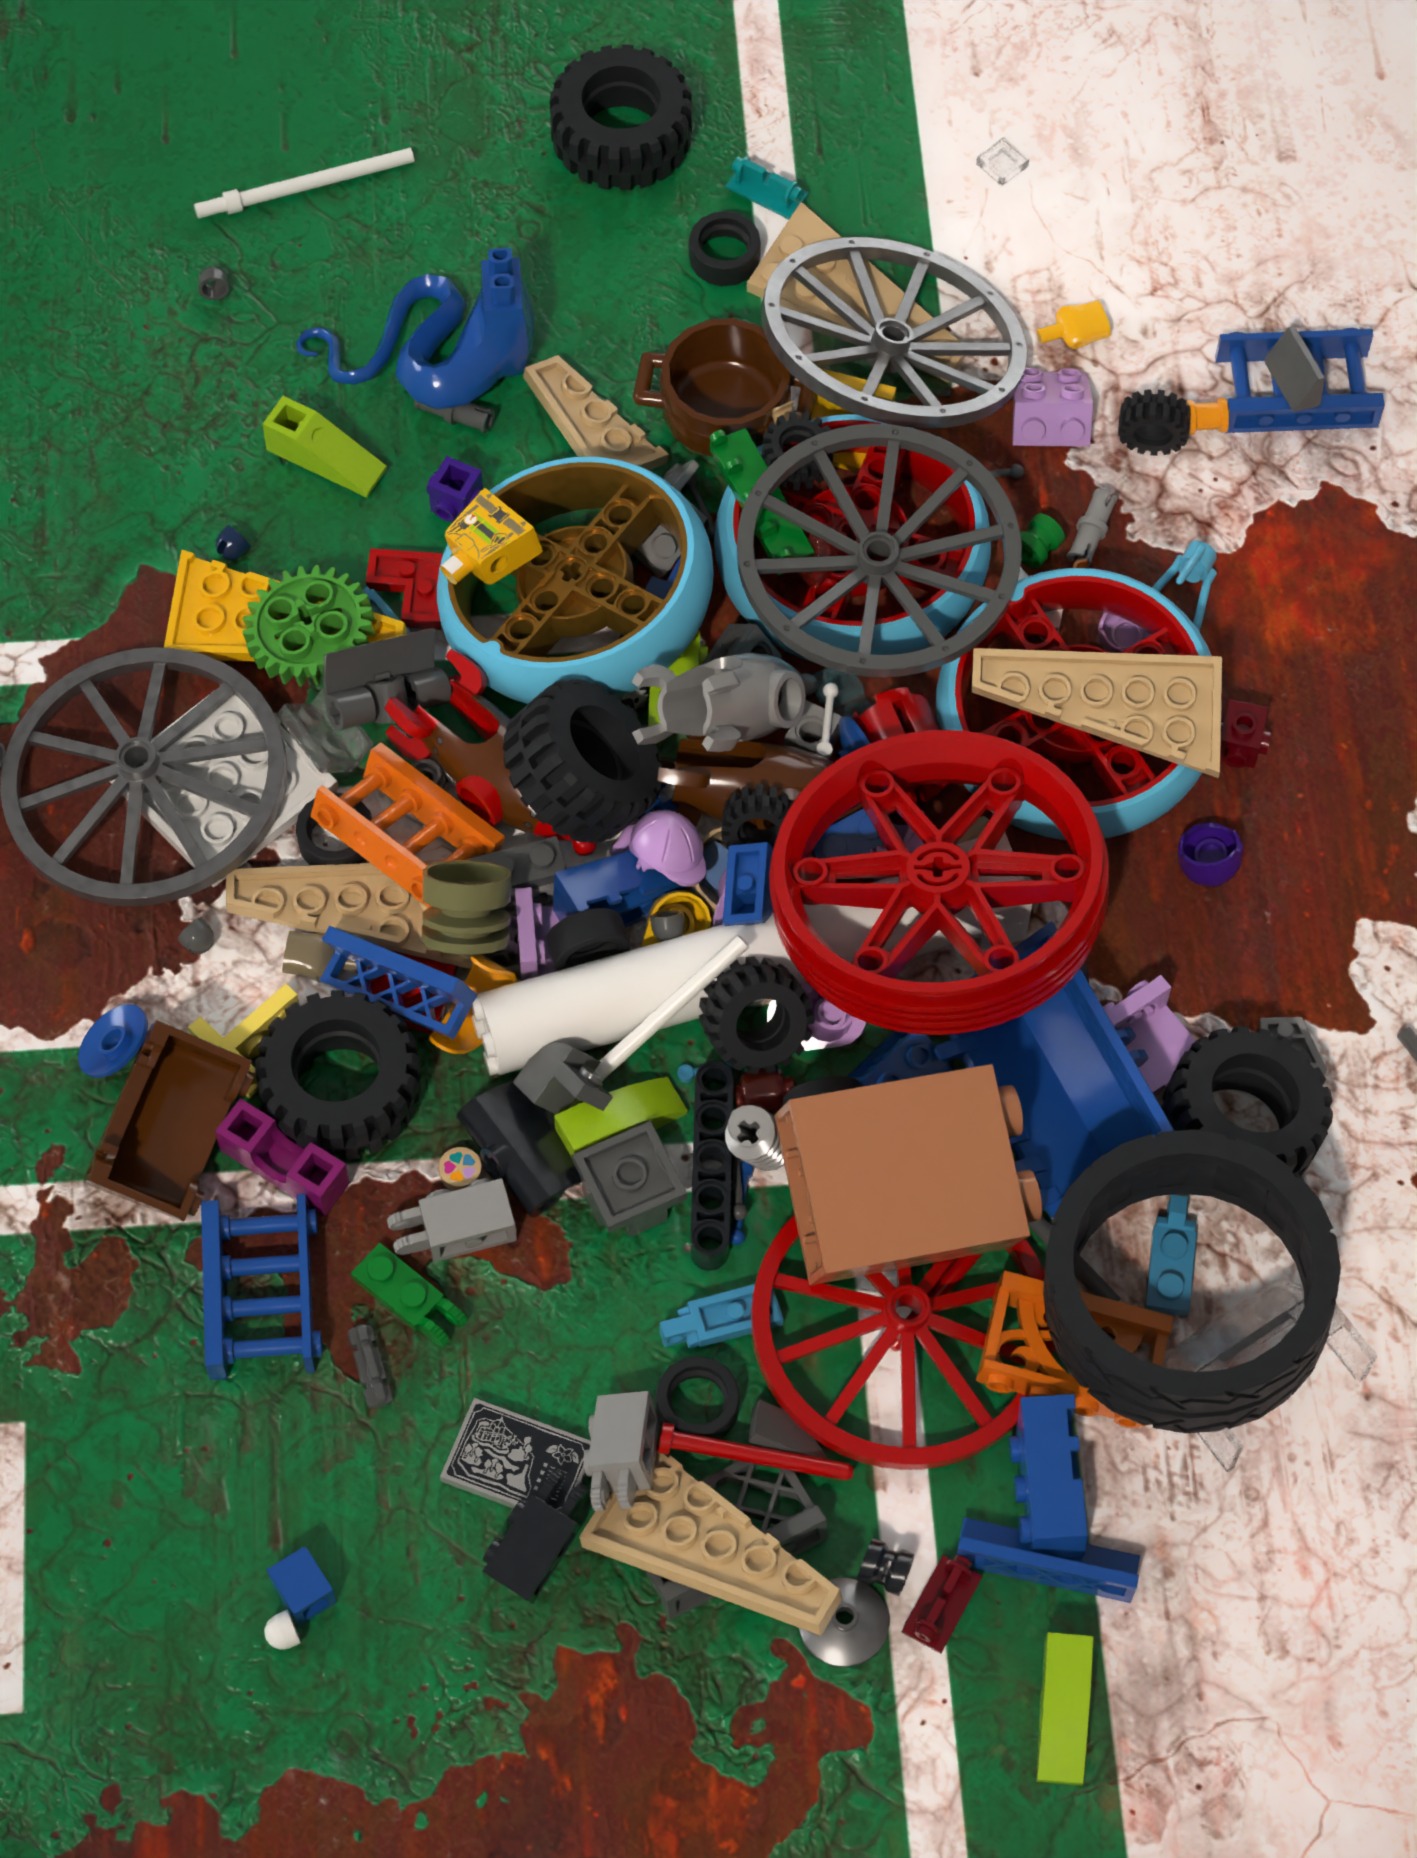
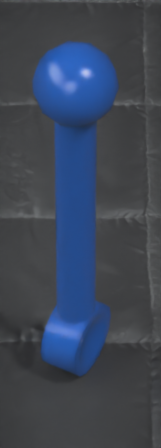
(737, 1236)

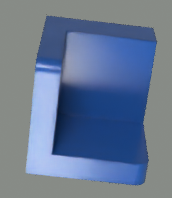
(301, 1586)

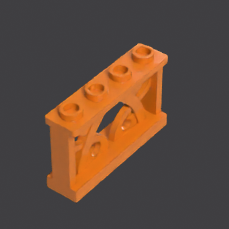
(1125, 1321)

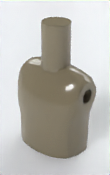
(309, 956)

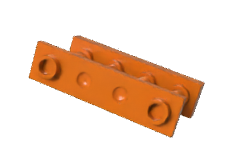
(414, 795)

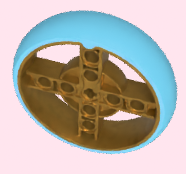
(586, 581)

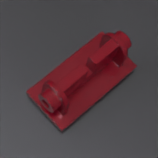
(942, 1602)

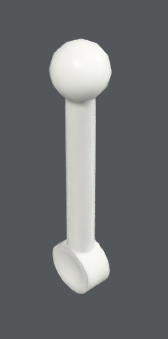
(824, 748)

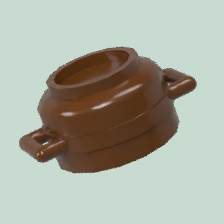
(718, 380)

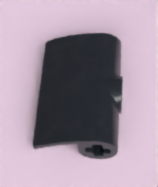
(520, 1146)

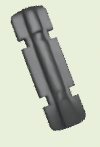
(369, 1366)

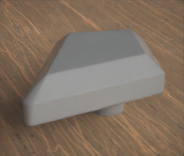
(1296, 1031)

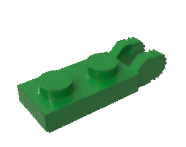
(406, 1293)

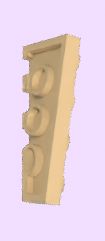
(586, 420)

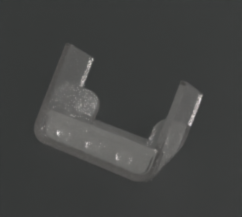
(1248, 1327)

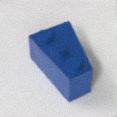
(1049, 1477)

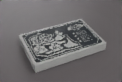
(512, 1456)

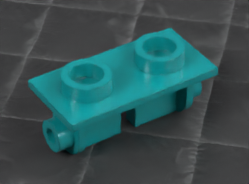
(765, 187)

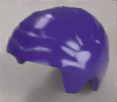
(1210, 854)

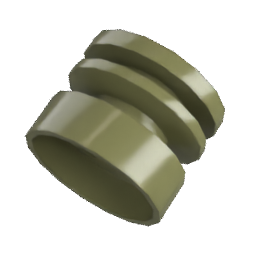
(466, 907)

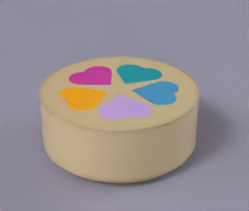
(459, 1168)

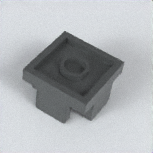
(629, 1180)

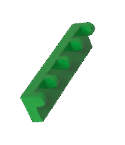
(742, 468)

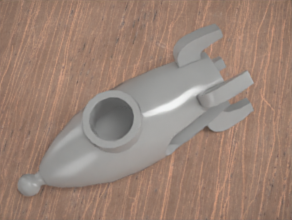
(726, 700)

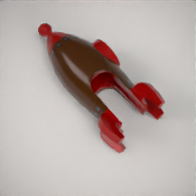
(476, 768)

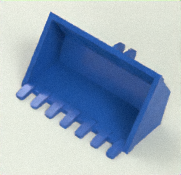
(1071, 1078)

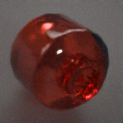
(763, 1089)

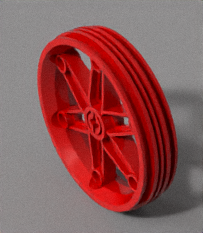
(939, 881)

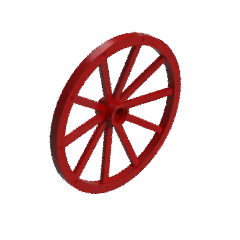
(896, 1328)

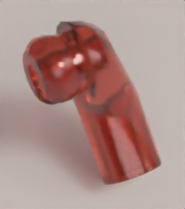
(821, 549)

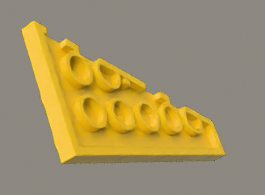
(211, 608)

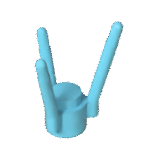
(1193, 566)

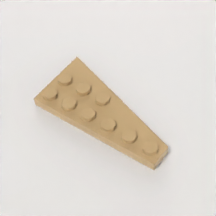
(807, 228)

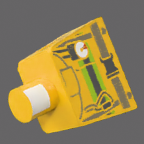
(488, 541)

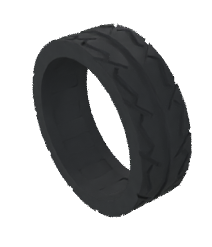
(1204, 1166)

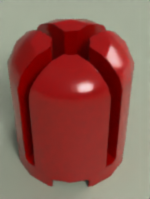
(898, 714)

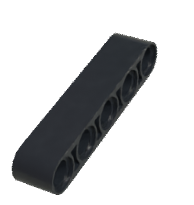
(711, 1183)

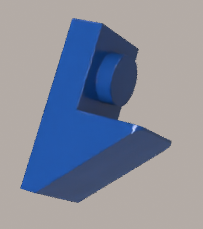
(748, 884)

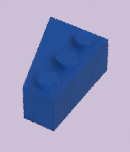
(611, 885)

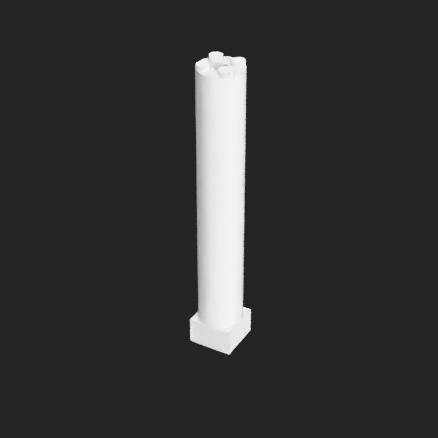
(614, 994)

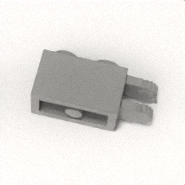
(457, 1221)
(621, 1447)

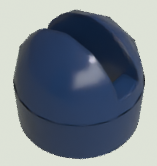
(231, 543)

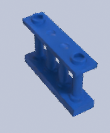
(1274, 413)
(223, 1309)

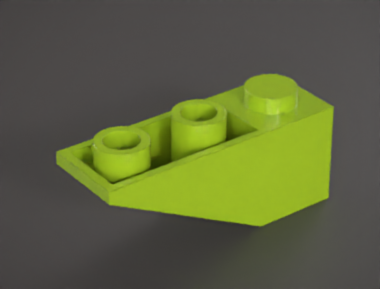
(320, 447)

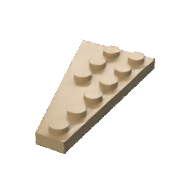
(1137, 700)
(344, 896)
(708, 1544)

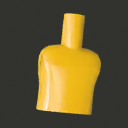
(1077, 325)

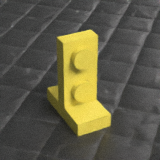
(247, 1035)

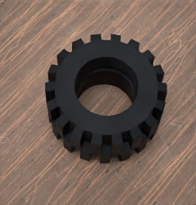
(775, 1039)

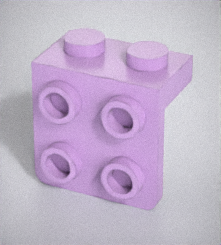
(1052, 409)
(1155, 1029)

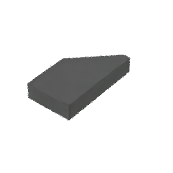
(776, 1430)

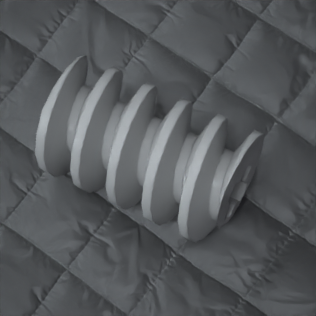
(754, 1138)

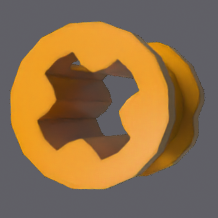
(1208, 416)

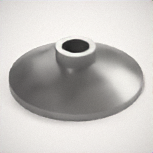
(853, 1642)

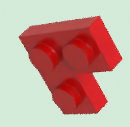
(410, 574)

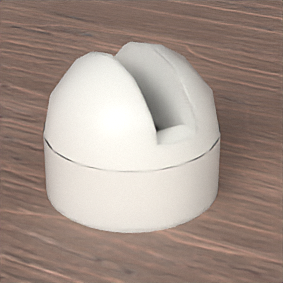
(281, 1631)

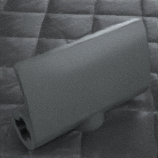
(367, 675)

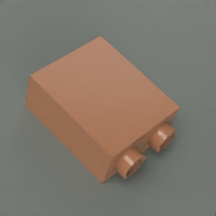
(906, 1173)

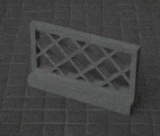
(794, 1532)

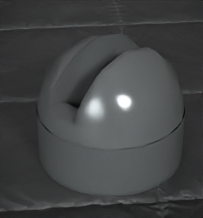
(219, 286)
(667, 924)
(197, 937)

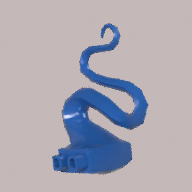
(491, 346)

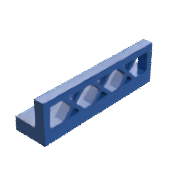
(397, 968)
(1000, 1552)

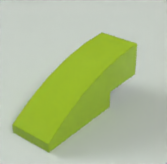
(630, 1107)
(1064, 1708)

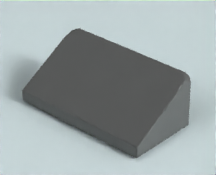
(1295, 371)

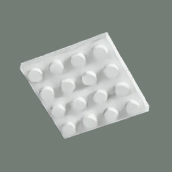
(241, 775)

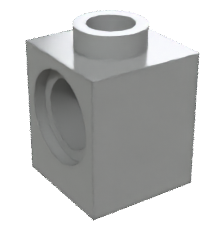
(811, 726)

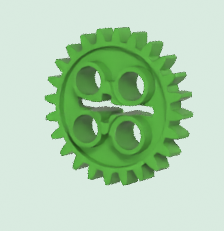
(307, 623)

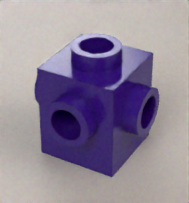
(453, 488)

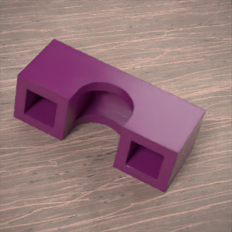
(261, 1147)

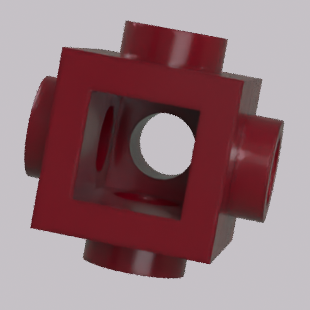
(1243, 734)

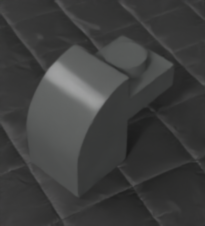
(559, 1076)

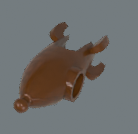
(709, 778)

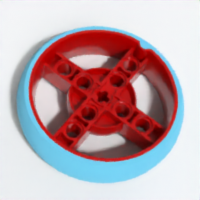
(891, 634)
(1137, 795)

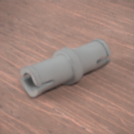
(1092, 525)

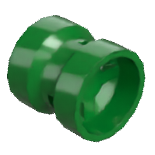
(1041, 536)

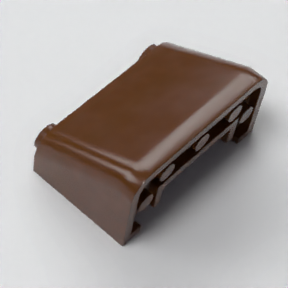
(167, 1121)

